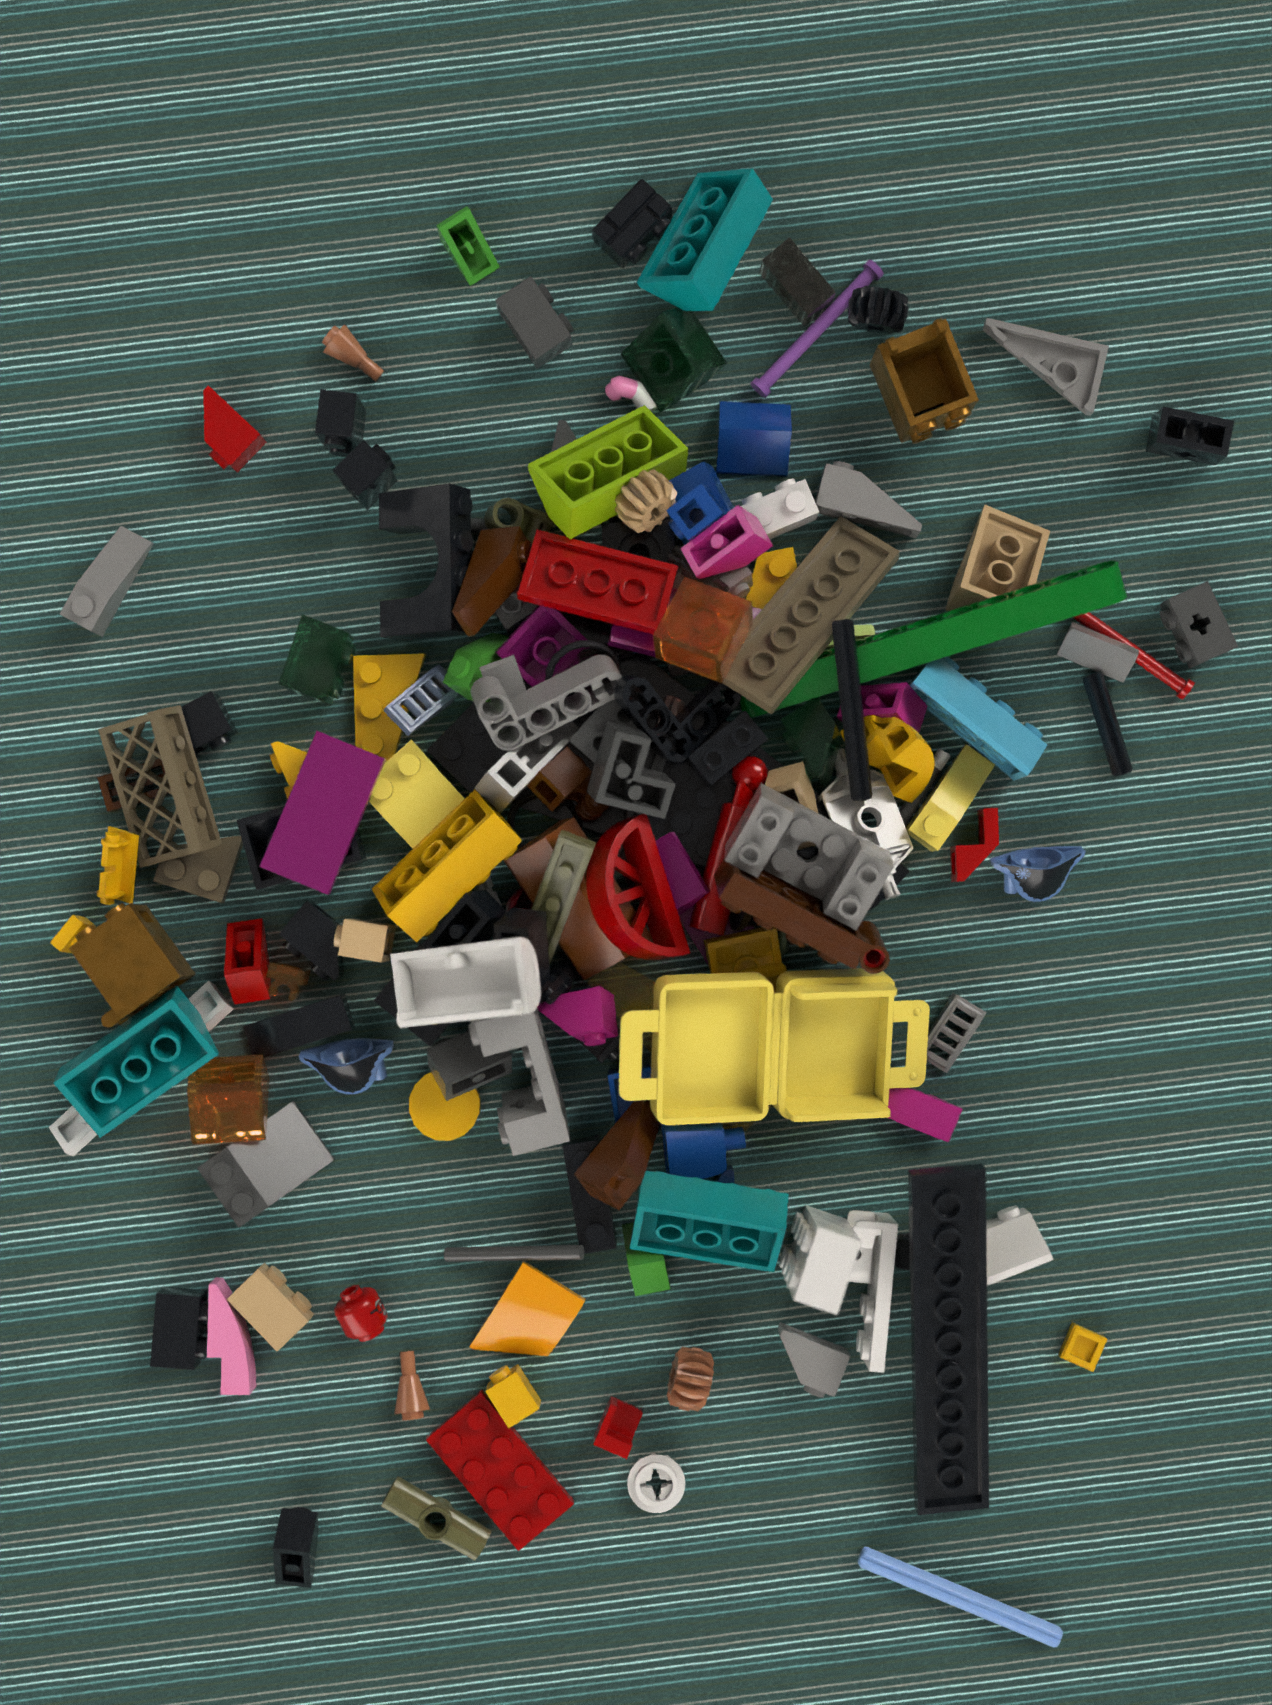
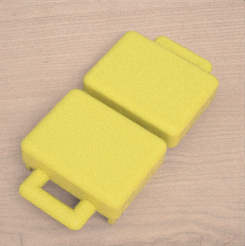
(736, 1046)

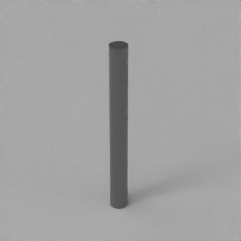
(514, 1253)

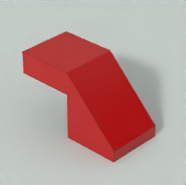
(968, 857)

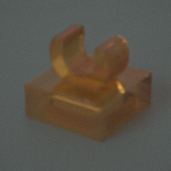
(287, 975)

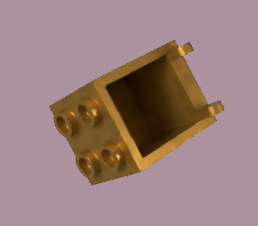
(920, 374)
(130, 961)

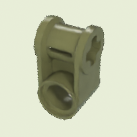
(521, 515)

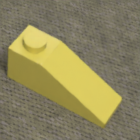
(949, 799)

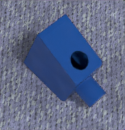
(699, 1148)

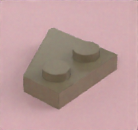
(204, 872)

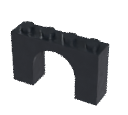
(446, 516)

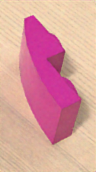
(923, 1112)

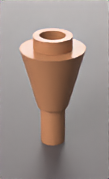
(344, 347)
(411, 1396)

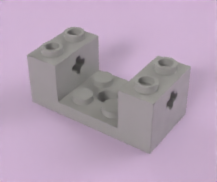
(842, 874)
(534, 1114)

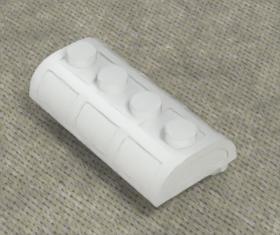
(466, 982)

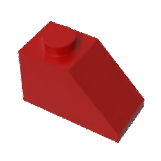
(228, 433)
(247, 961)

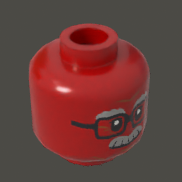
(361, 1313)

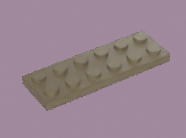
(800, 615)

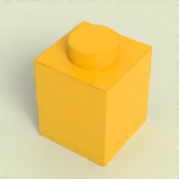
(512, 1394)

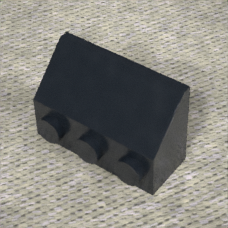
(256, 835)

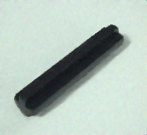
(1107, 724)

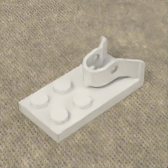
(876, 1268)

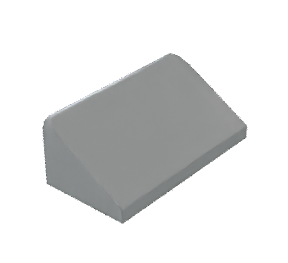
(1098, 652)

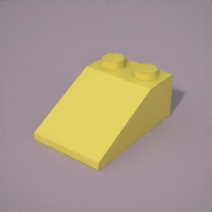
(413, 794)

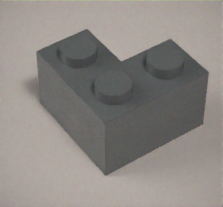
(620, 776)

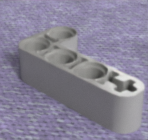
(597, 672)

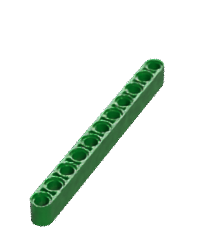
(964, 629)

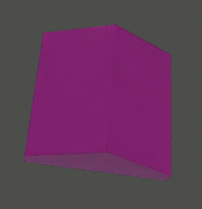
(538, 640)
(681, 873)

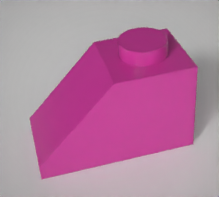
(727, 544)
(893, 700)
(584, 1015)

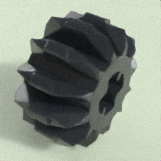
(878, 309)

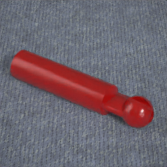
(708, 911)

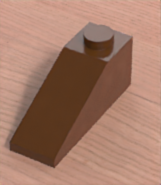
(491, 575)
(621, 1157)

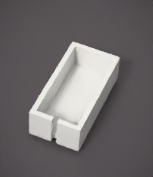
(819, 1258)

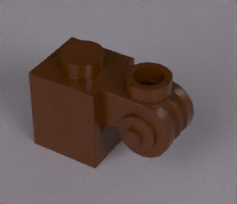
(566, 779)

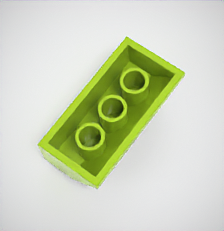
(587, 474)

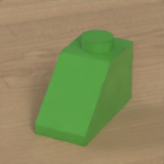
(466, 662)

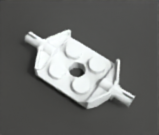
(890, 829)

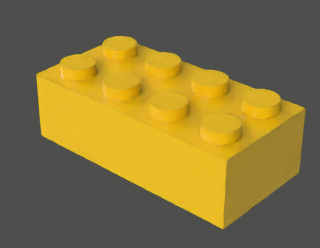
(446, 866)

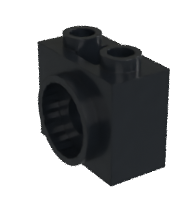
(656, 542)

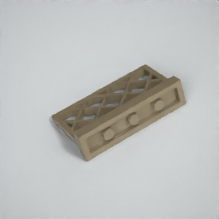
(181, 780)

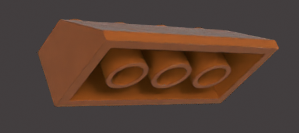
(581, 937)

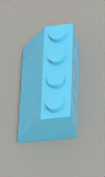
(977, 718)

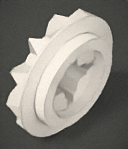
(644, 1495)

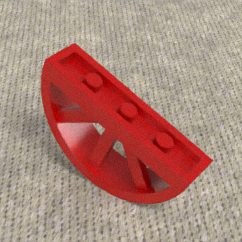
(652, 889)

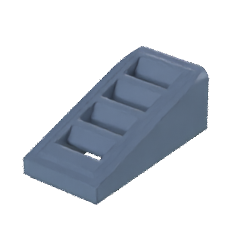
(433, 685)

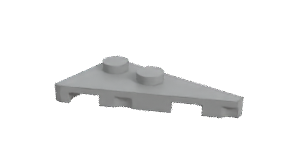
(1063, 362)

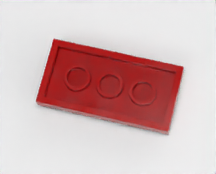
(597, 582)
(500, 1470)

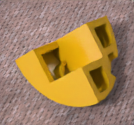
(899, 754)

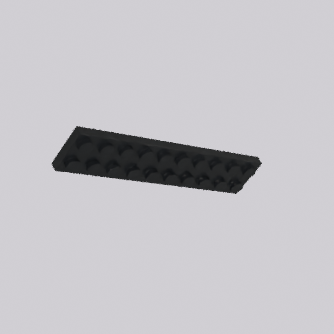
(949, 1337)

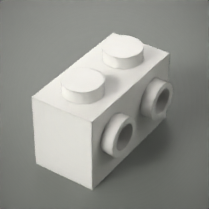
(783, 509)

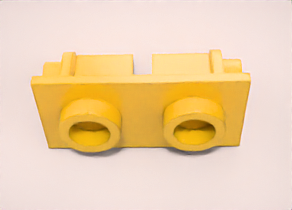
(119, 865)

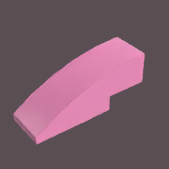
(230, 1341)

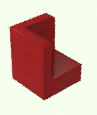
(617, 1427)

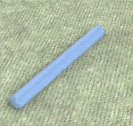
(960, 1597)

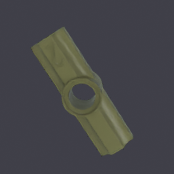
(458, 1529)

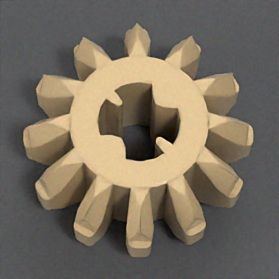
(645, 501)

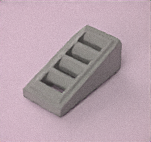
(977, 1015)

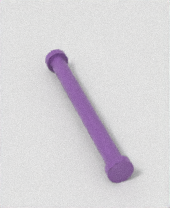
(815, 330)

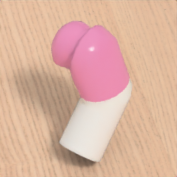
(629, 389)

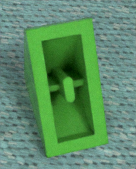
(467, 246)
(646, 1268)

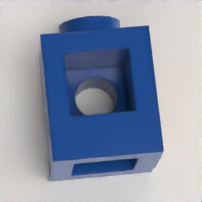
(681, 512)

